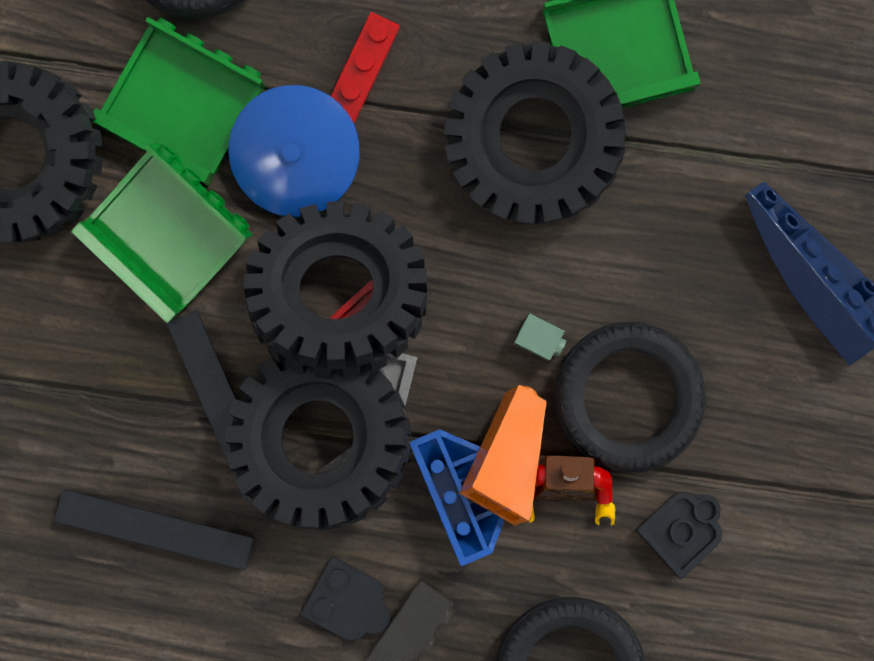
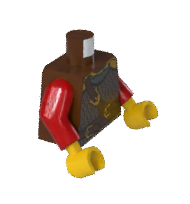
(575, 480)

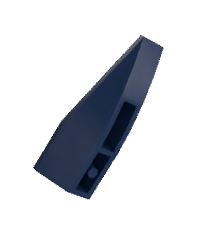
(817, 274)

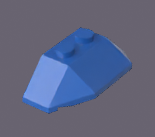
(444, 467)

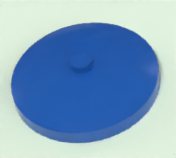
(294, 149)

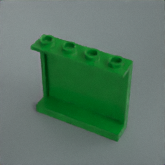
(631, 43)
(179, 98)
(163, 232)

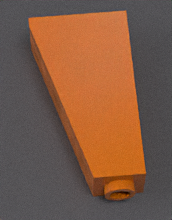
(508, 459)

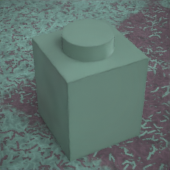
(540, 338)

